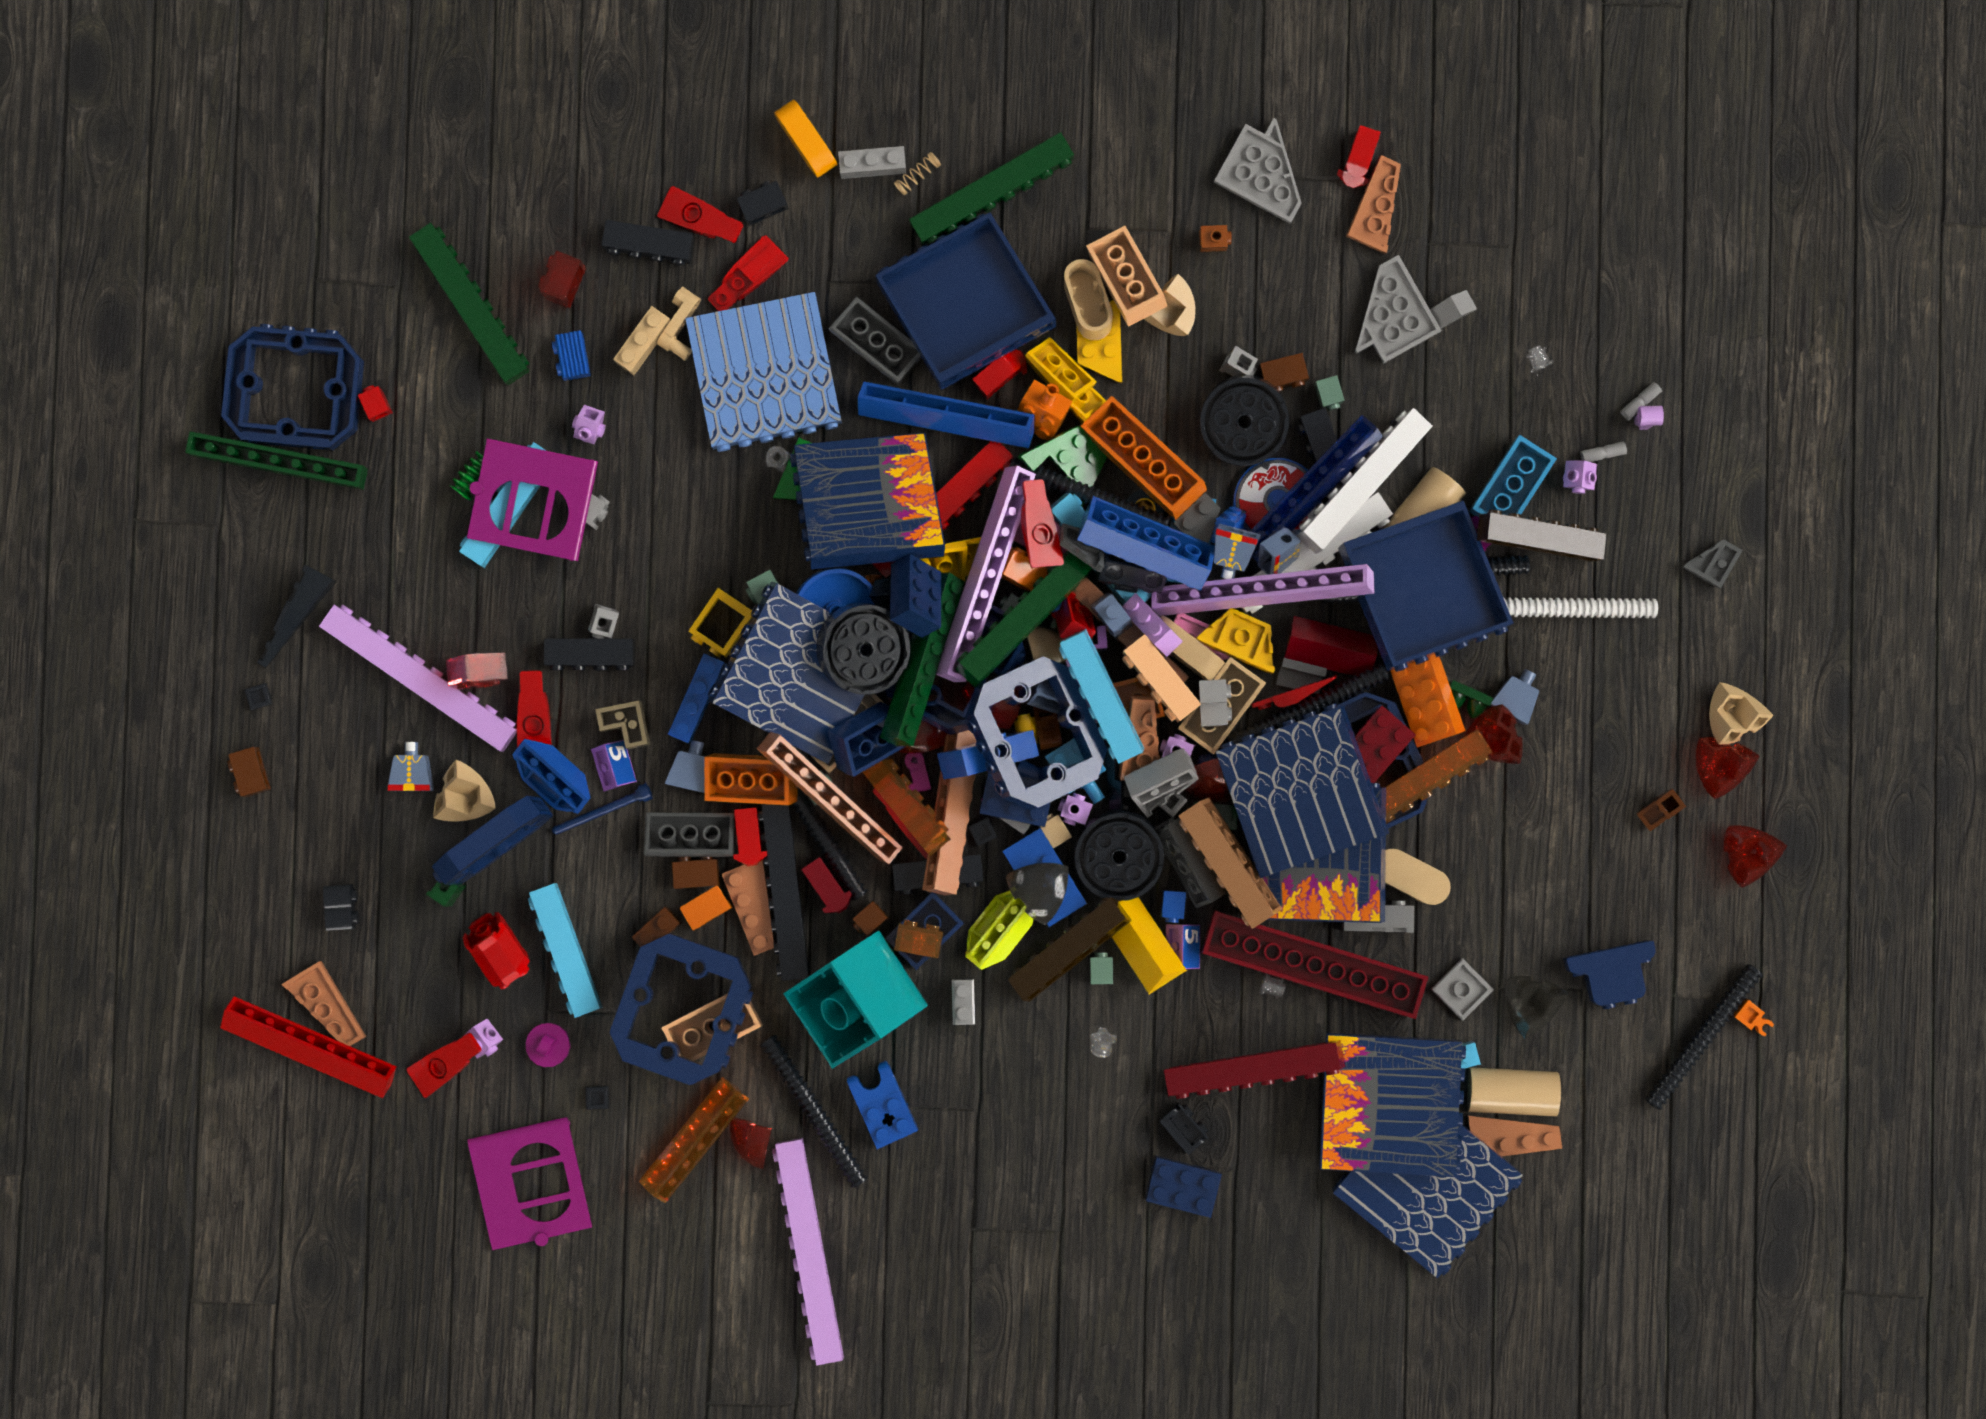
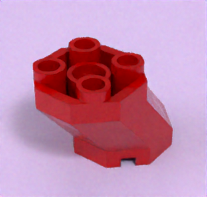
(496, 950)

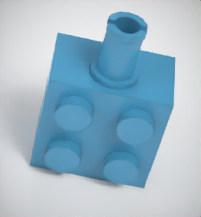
(1070, 754)

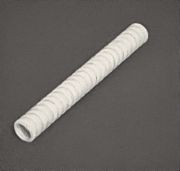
(1582, 607)

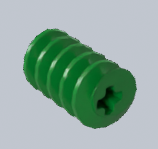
(472, 474)

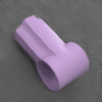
(1649, 416)

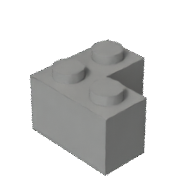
(1213, 701)

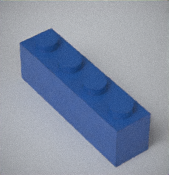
(696, 699)

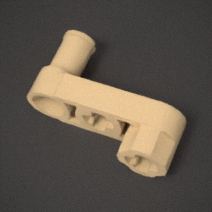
(687, 305)

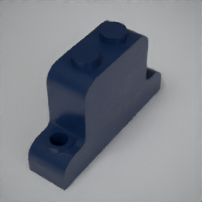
(1613, 973)

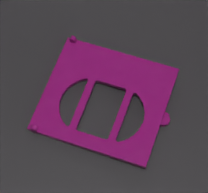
(557, 471)
(493, 1173)

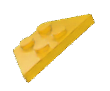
(1103, 355)
(1241, 638)

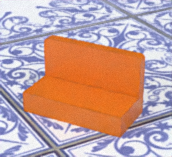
(705, 907)

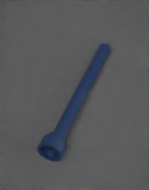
(643, 793)

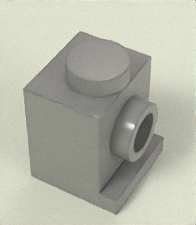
(1239, 363)
(597, 510)
(610, 616)

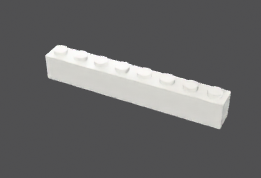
(1364, 480)
(1371, 514)

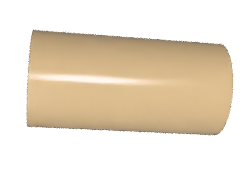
(1431, 493)
(1513, 1091)

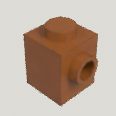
(1214, 238)

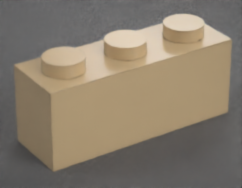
(641, 341)

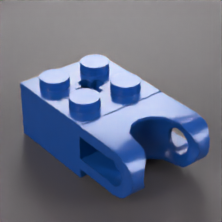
(881, 1100)

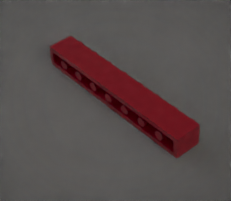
(1254, 1068)

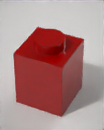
(374, 403)

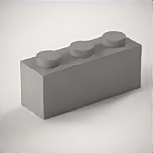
(872, 162)

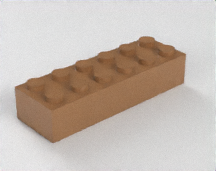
(1229, 862)

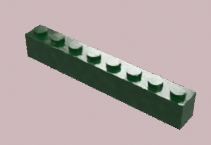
(991, 189)
(469, 303)
(276, 460)
(1022, 619)
(918, 677)

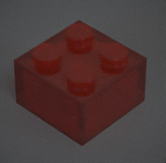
(562, 279)
(476, 670)

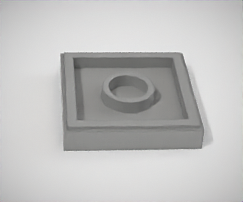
(1462, 989)

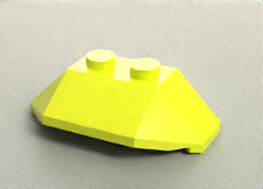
(997, 930)

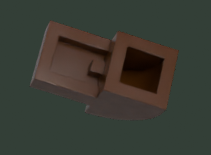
(1047, 728)
(1661, 809)

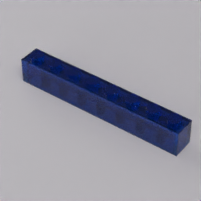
(1318, 480)

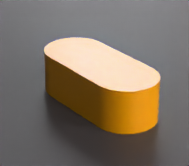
(805, 138)

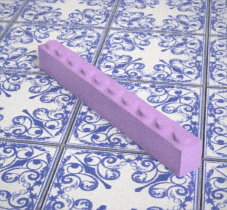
(985, 571)
(1265, 590)
(418, 678)
(809, 1251)

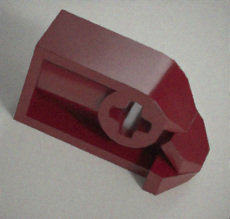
(827, 887)

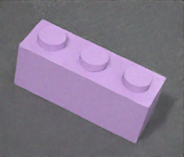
(1151, 625)

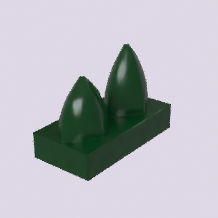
(1476, 700)

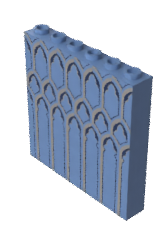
(763, 371)

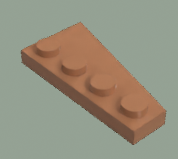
(1374, 212)
(1143, 718)
(750, 898)
(323, 999)
(1515, 1137)

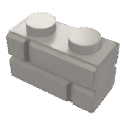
(963, 1001)

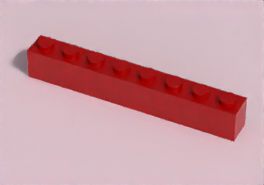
(965, 487)
(308, 1047)

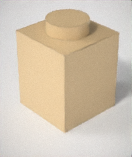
(1055, 830)

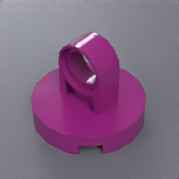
(548, 1045)

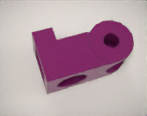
(917, 767)

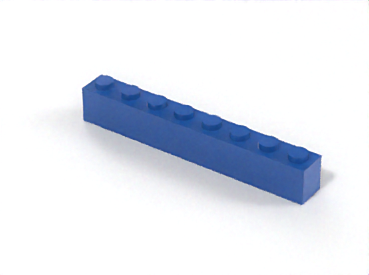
(946, 414)

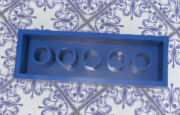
(1146, 543)

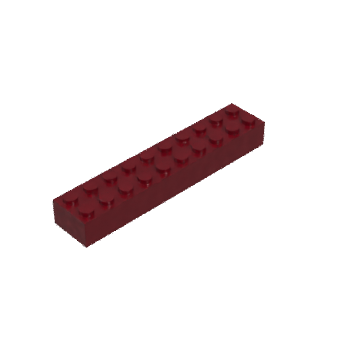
(1315, 965)

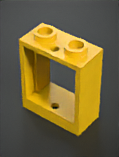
(734, 604)

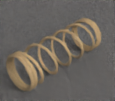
(932, 158)

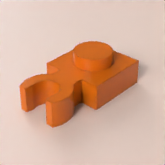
(1751, 1016)

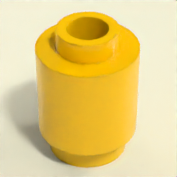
(1026, 723)

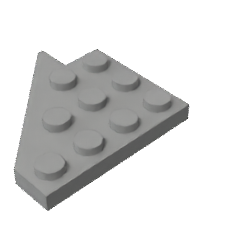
(1261, 172)
(1395, 313)

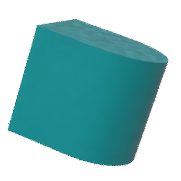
(855, 999)

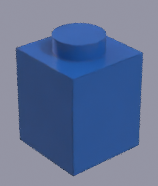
(1173, 906)

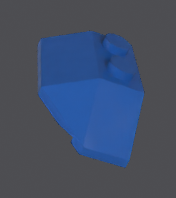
(552, 776)

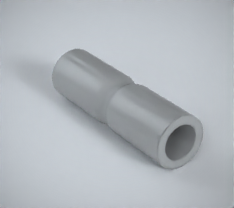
(1643, 399)
(1607, 451)

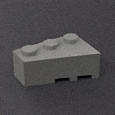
(1160, 780)
(1397, 919)

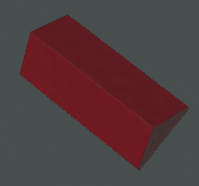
(1330, 647)

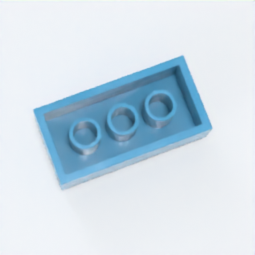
(1514, 479)

